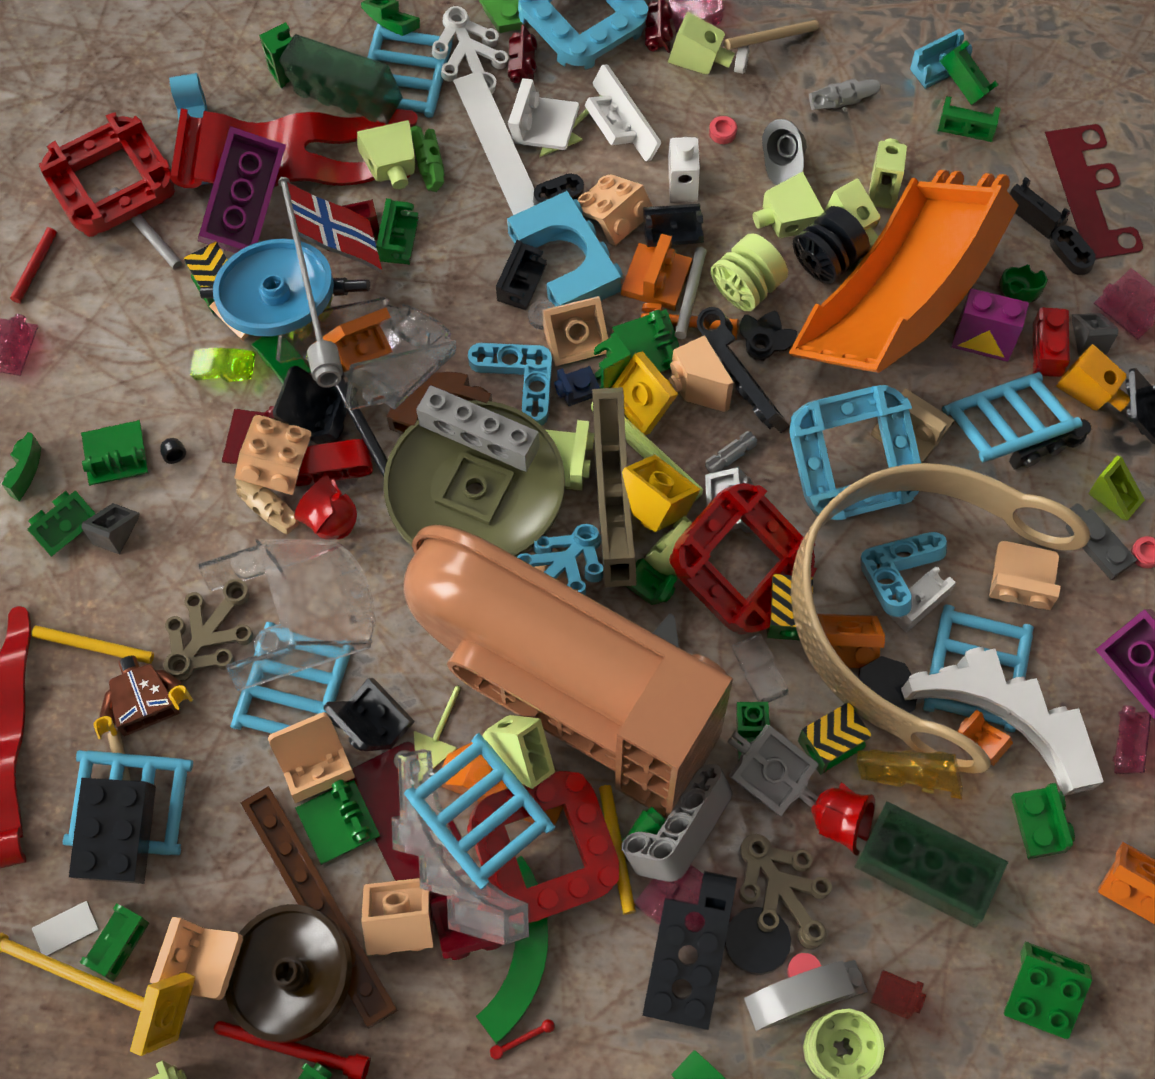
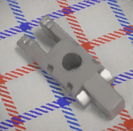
(842, 94)

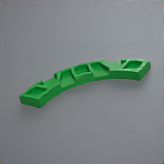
(523, 975)

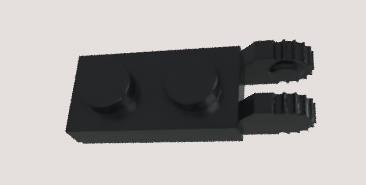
(1033, 454)

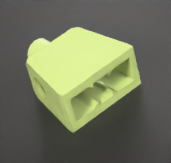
(699, 46)
(388, 152)
(888, 161)
(858, 203)
(789, 207)
(522, 747)

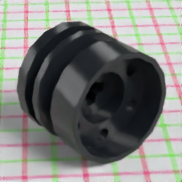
(831, 244)

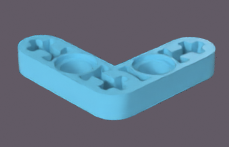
(531, 371)
(931, 548)

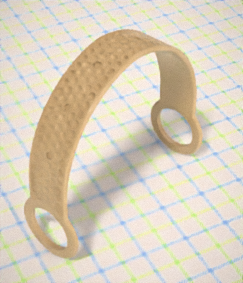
(927, 477)

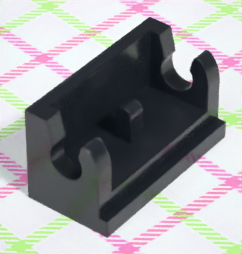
(1036, 210)
(678, 221)
(520, 275)

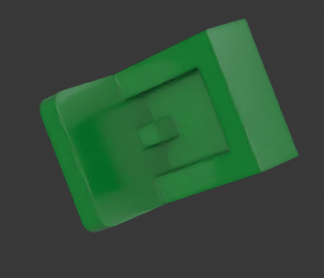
(651, 584)

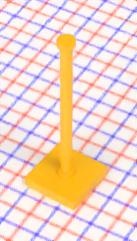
(160, 1009)

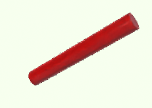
(33, 265)

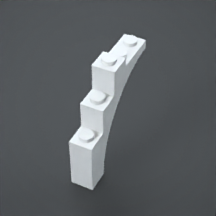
(1054, 733)

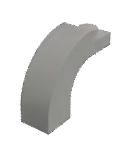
(805, 993)

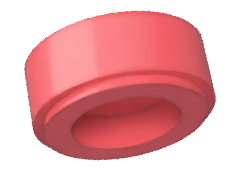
(723, 130)
(1144, 552)
(802, 963)

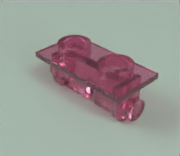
(1132, 741)

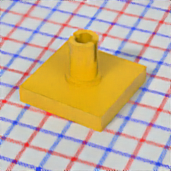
(645, 393)

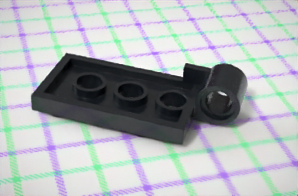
(744, 382)
(715, 906)

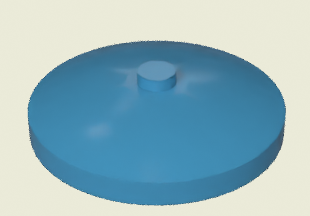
(264, 288)

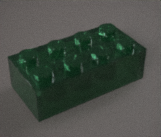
(341, 79)
(931, 864)

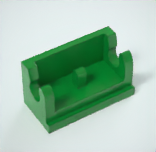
(274, 44)
(967, 73)
(968, 122)
(397, 232)
(615, 361)
(115, 943)

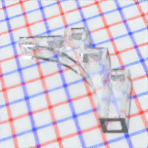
(471, 911)

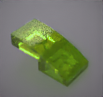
(222, 362)

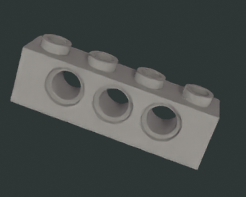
(478, 428)

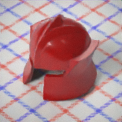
(327, 510)
(844, 816)

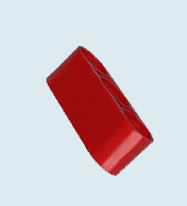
(337, 459)

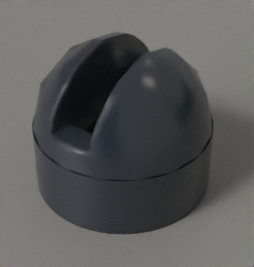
(172, 450)

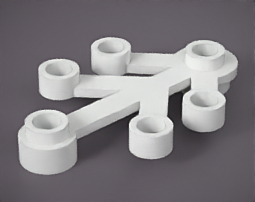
(467, 46)

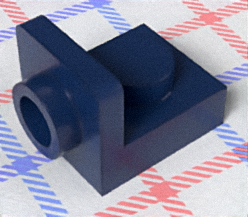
(576, 385)

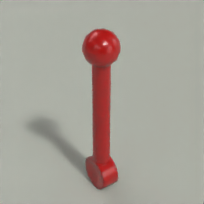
(496, 1051)

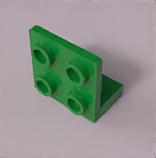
(1048, 990)

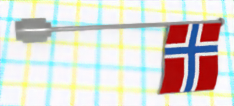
(337, 231)

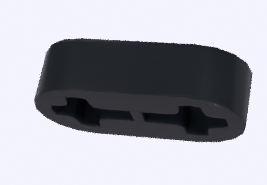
(557, 186)
(1074, 248)

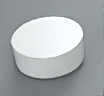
(741, 59)

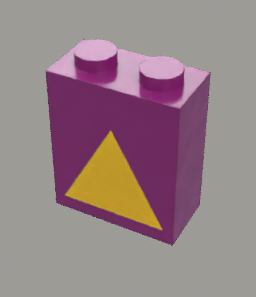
(989, 324)

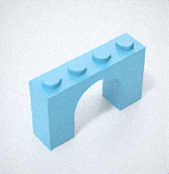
(563, 220)

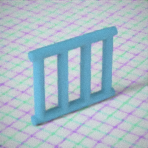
(433, 86)
(1013, 442)
(945, 644)
(333, 680)
(149, 765)
(459, 848)

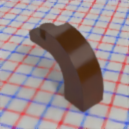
(451, 382)

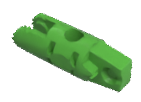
(428, 157)

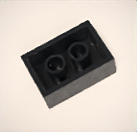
(112, 830)

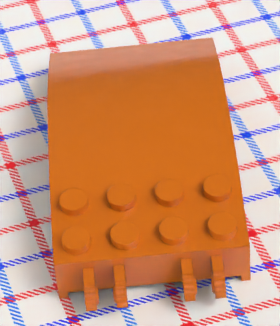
(911, 274)

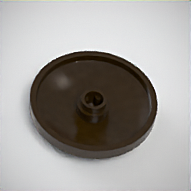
(289, 974)

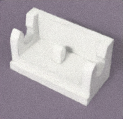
(926, 595)

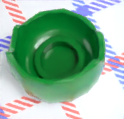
(1023, 283)

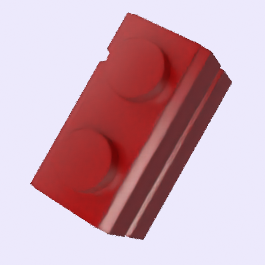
(1051, 342)

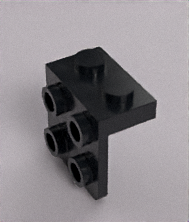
(1142, 403)
(310, 406)
(370, 718)

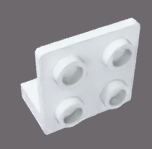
(541, 120)

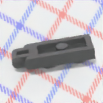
(1103, 545)

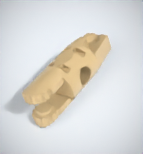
(267, 506)

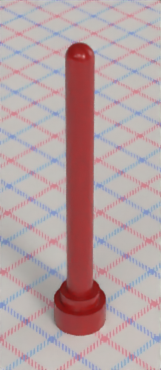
(352, 1066)

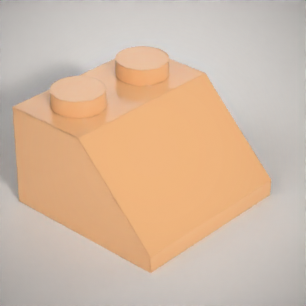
(701, 375)
(396, 917)

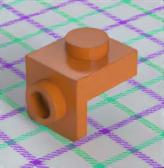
(989, 738)

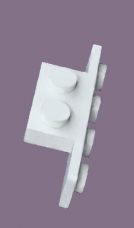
(619, 115)

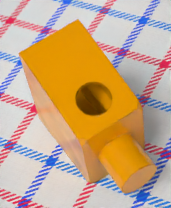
(1095, 380)

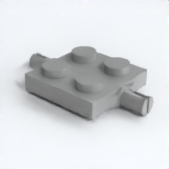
(773, 770)

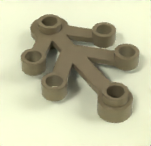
(205, 634)
(781, 885)

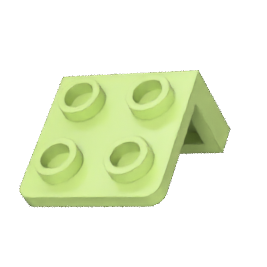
(573, 452)

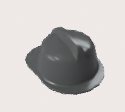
(783, 150)

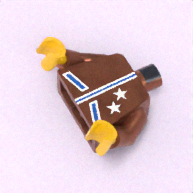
(139, 698)

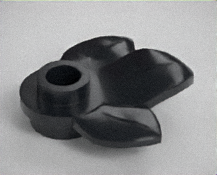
(766, 332)

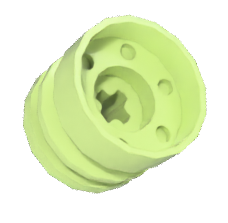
(749, 272)
(860, 1038)

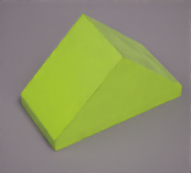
(1117, 489)

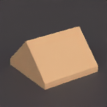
(574, 330)

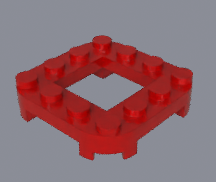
(119, 133)
(709, 528)
(589, 832)

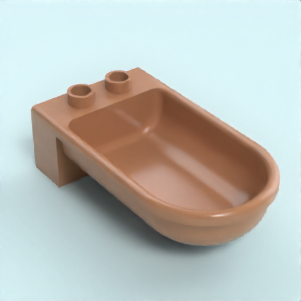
(570, 663)

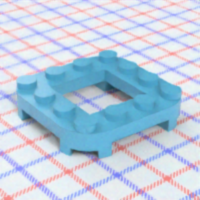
(594, 42)
(825, 413)

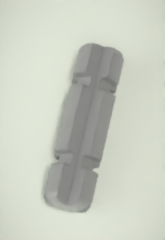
(731, 452)

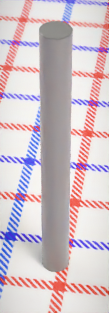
(154, 238)
(690, 293)

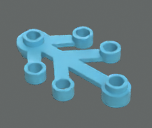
(583, 539)

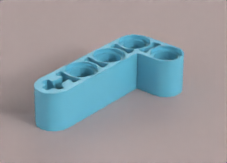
(188, 95)

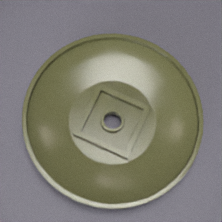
(430, 480)

